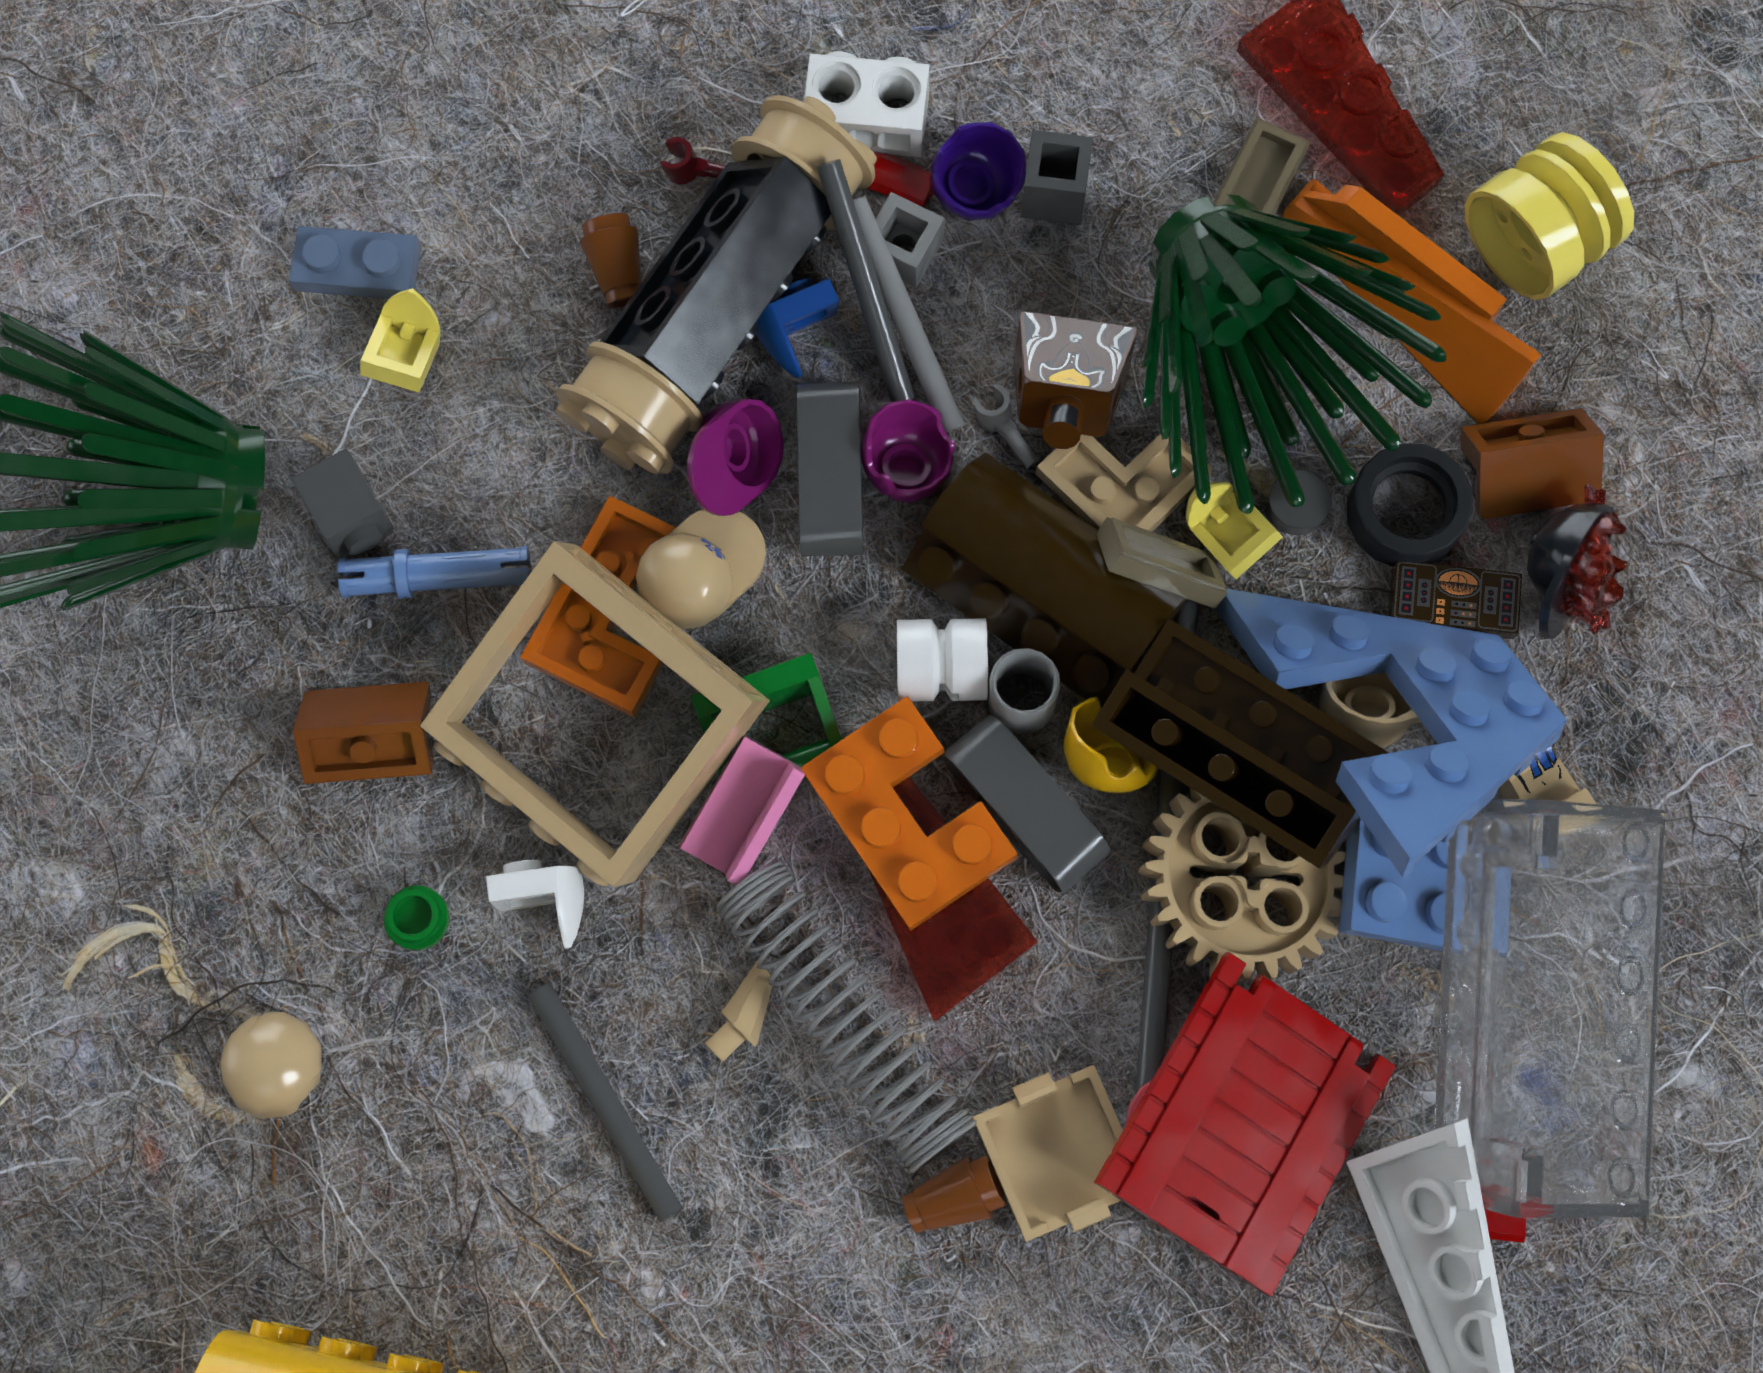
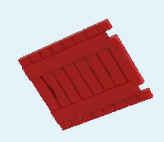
(1248, 1123)

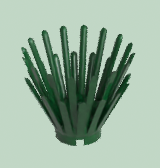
(1232, 285)
(191, 456)

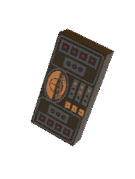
(1457, 597)

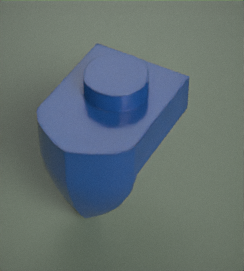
(798, 308)

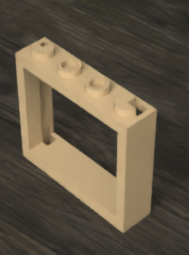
(660, 636)

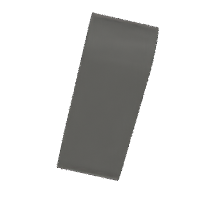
(829, 469)
(1026, 803)

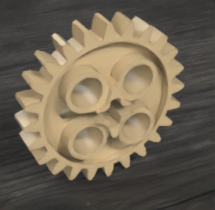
(1245, 926)

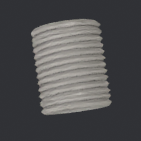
(1023, 662)

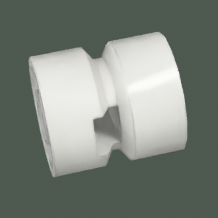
(942, 659)

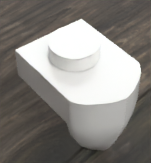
(530, 885)

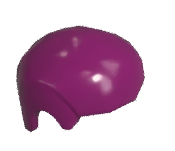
(907, 451)

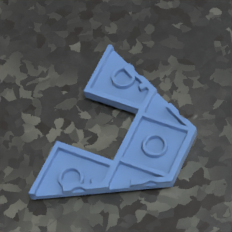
(1456, 680)

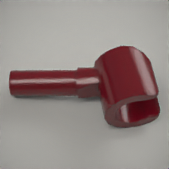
(690, 166)

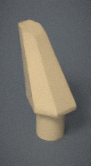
(744, 1014)

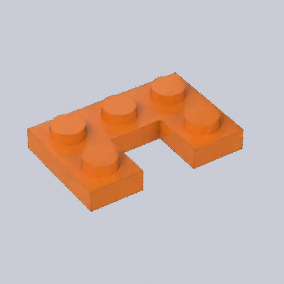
(576, 638)
(912, 869)

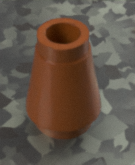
(613, 256)
(955, 1196)

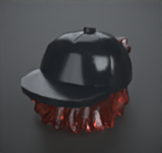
(1576, 565)

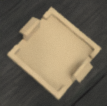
(1051, 1151)

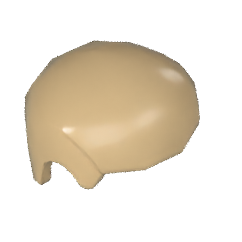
(271, 1064)

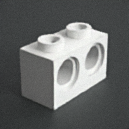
(869, 86)

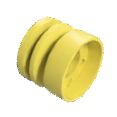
(1549, 215)

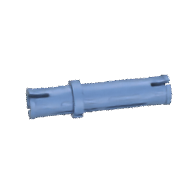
(432, 571)

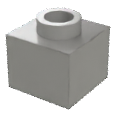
(910, 225)

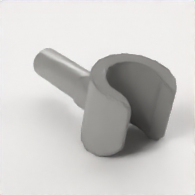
(1001, 422)

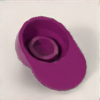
(734, 455)

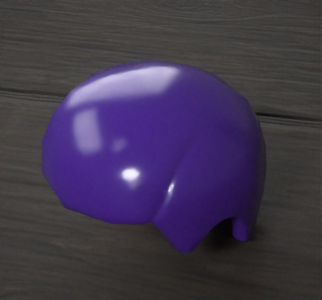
(978, 171)

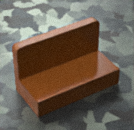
(1534, 461)
(363, 733)

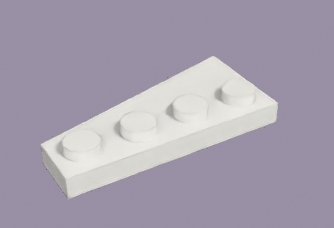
(1438, 1247)

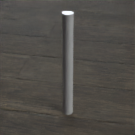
(907, 321)

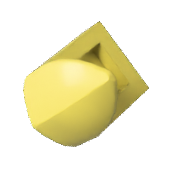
(402, 342)
(1227, 532)

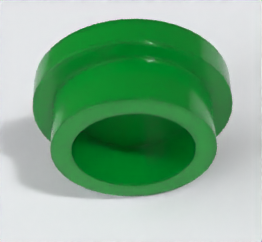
(416, 918)

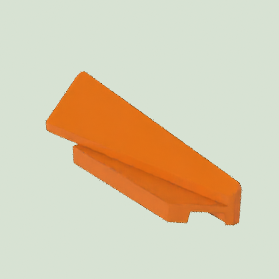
(1482, 357)

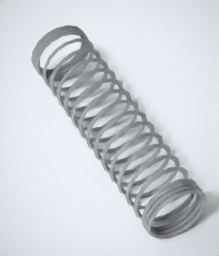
(754, 893)

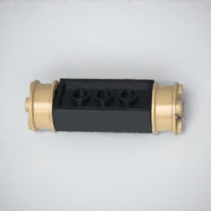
(712, 285)

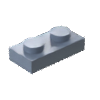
(354, 262)

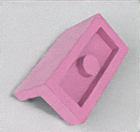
(742, 809)

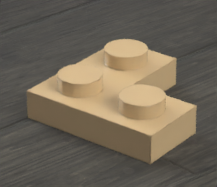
(1101, 487)

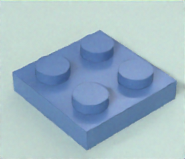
(1386, 905)

